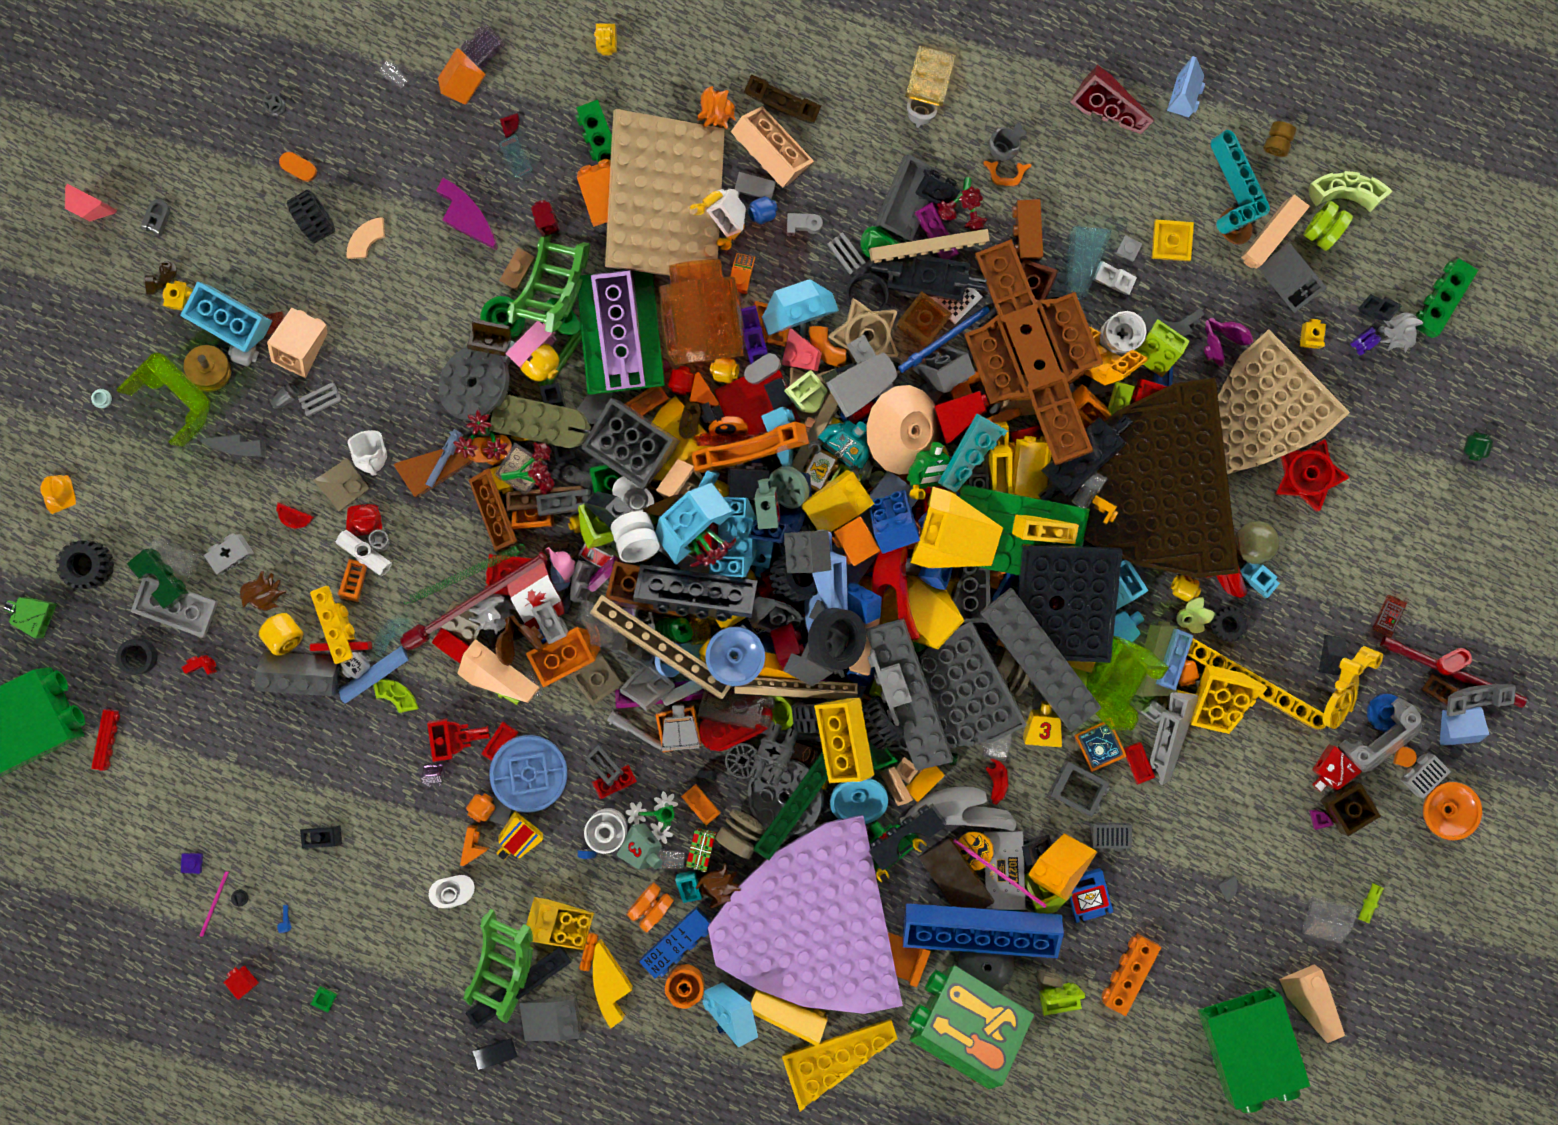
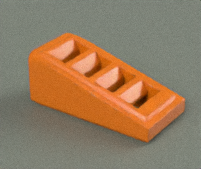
(342, 591)

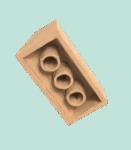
(771, 146)

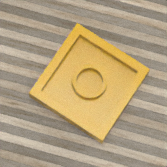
(1172, 240)

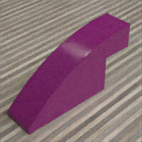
(465, 214)

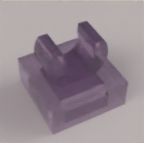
(432, 774)

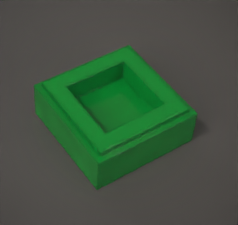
(323, 999)

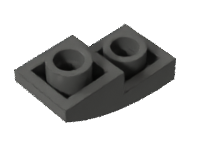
(980, 475)

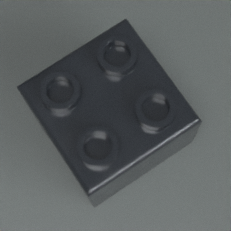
(745, 481)

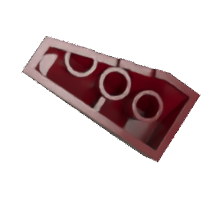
(1106, 97)

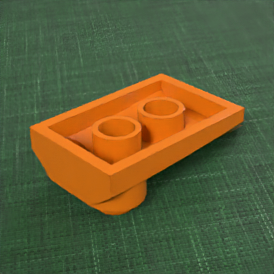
(563, 656)

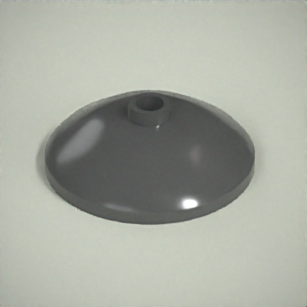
(997, 976)

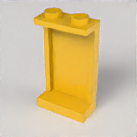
(1029, 460)

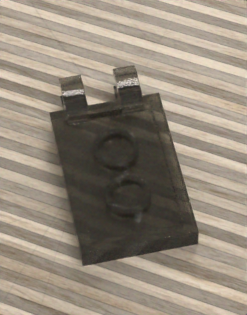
(736, 709)

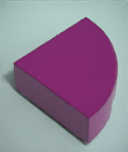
(1320, 819)

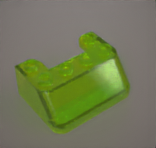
(1117, 682)

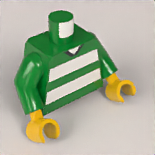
(927, 470)

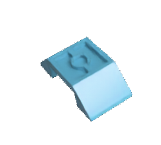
(689, 518)
(738, 525)

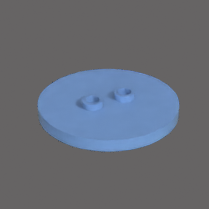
(528, 773)

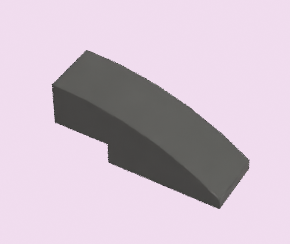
(237, 445)

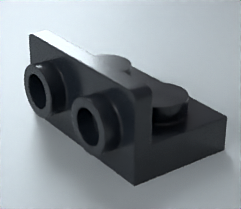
(937, 188)

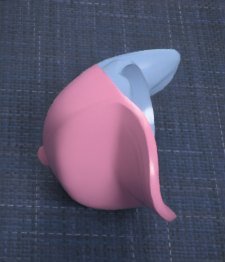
(561, 568)

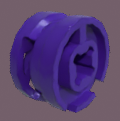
(1369, 340)

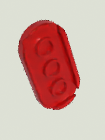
(722, 736)

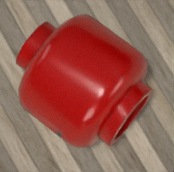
(681, 380)

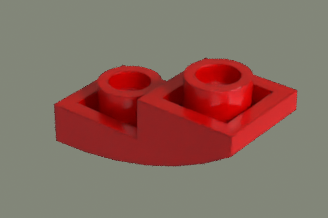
(604, 790)

